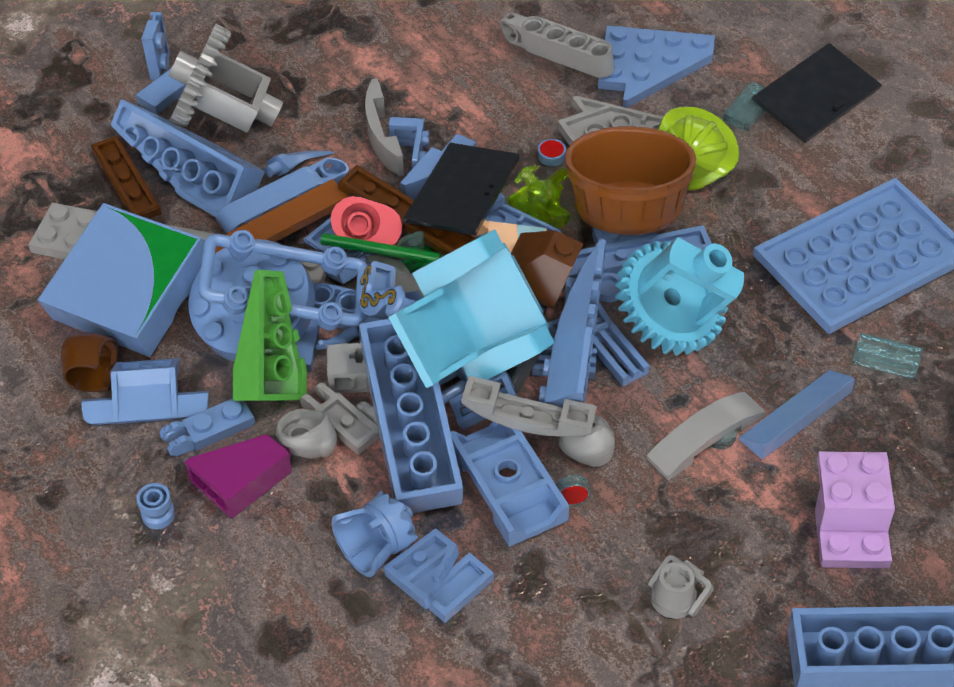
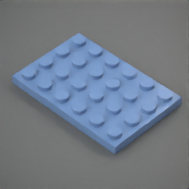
(860, 255)

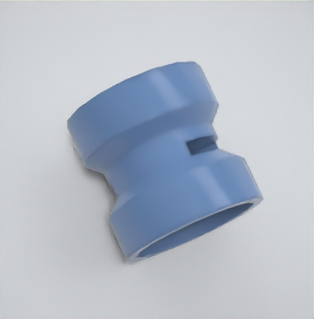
(155, 506)

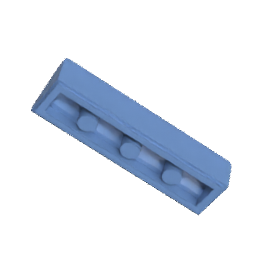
(797, 413)

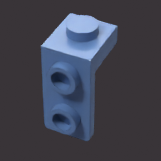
(410, 133)

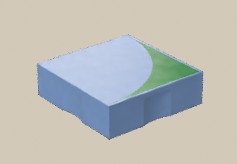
(124, 279)

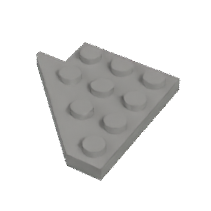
(598, 115)

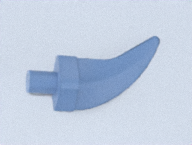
(285, 162)

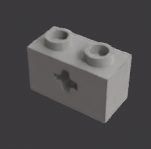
(346, 368)

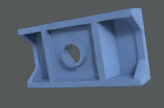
(519, 503)

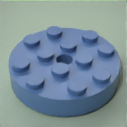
(223, 330)

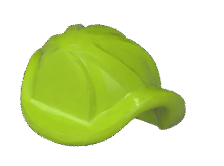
(710, 139)

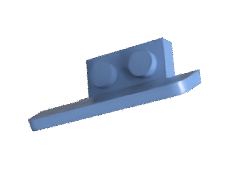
(144, 394)

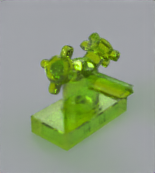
(541, 197)

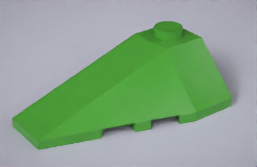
(267, 352)

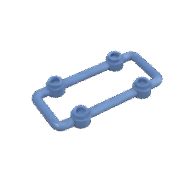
(235, 298)

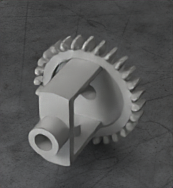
(214, 100)

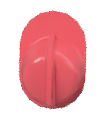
(366, 220)

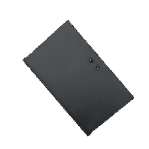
(816, 92)
(461, 189)

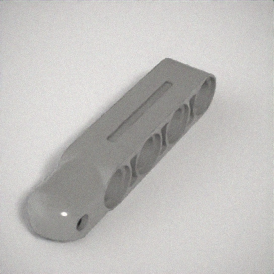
(559, 44)

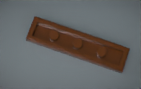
(125, 178)

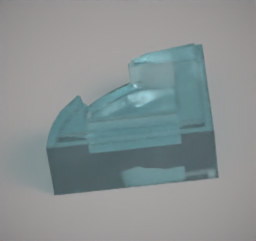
(413, 240)

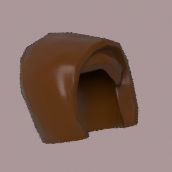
(88, 361)

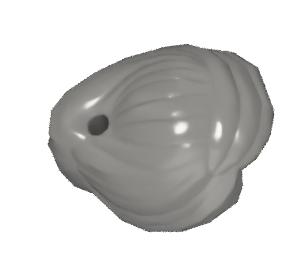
(307, 433)
(593, 448)

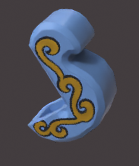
(378, 292)

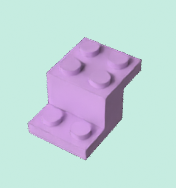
(854, 509)

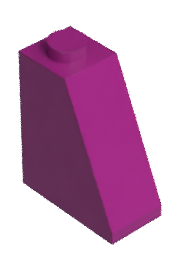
(239, 472)

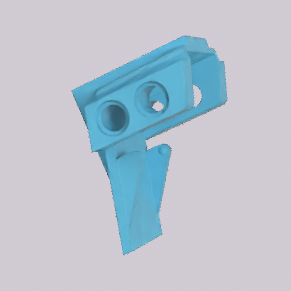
(472, 314)

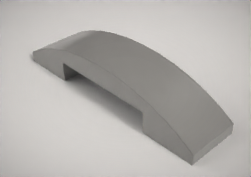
(385, 148)
(526, 414)
(702, 430)

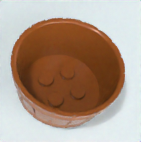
(629, 178)

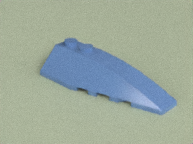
(189, 162)
(574, 338)

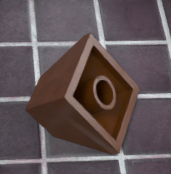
(546, 262)

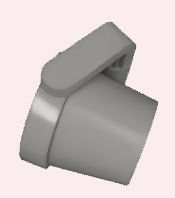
(675, 589)

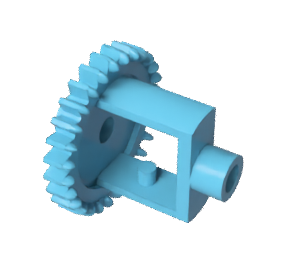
(678, 293)

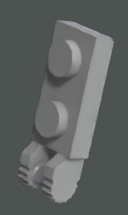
(349, 422)

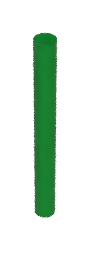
(379, 248)

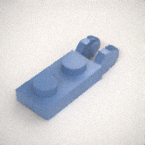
(207, 427)

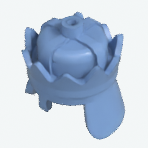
(374, 532)

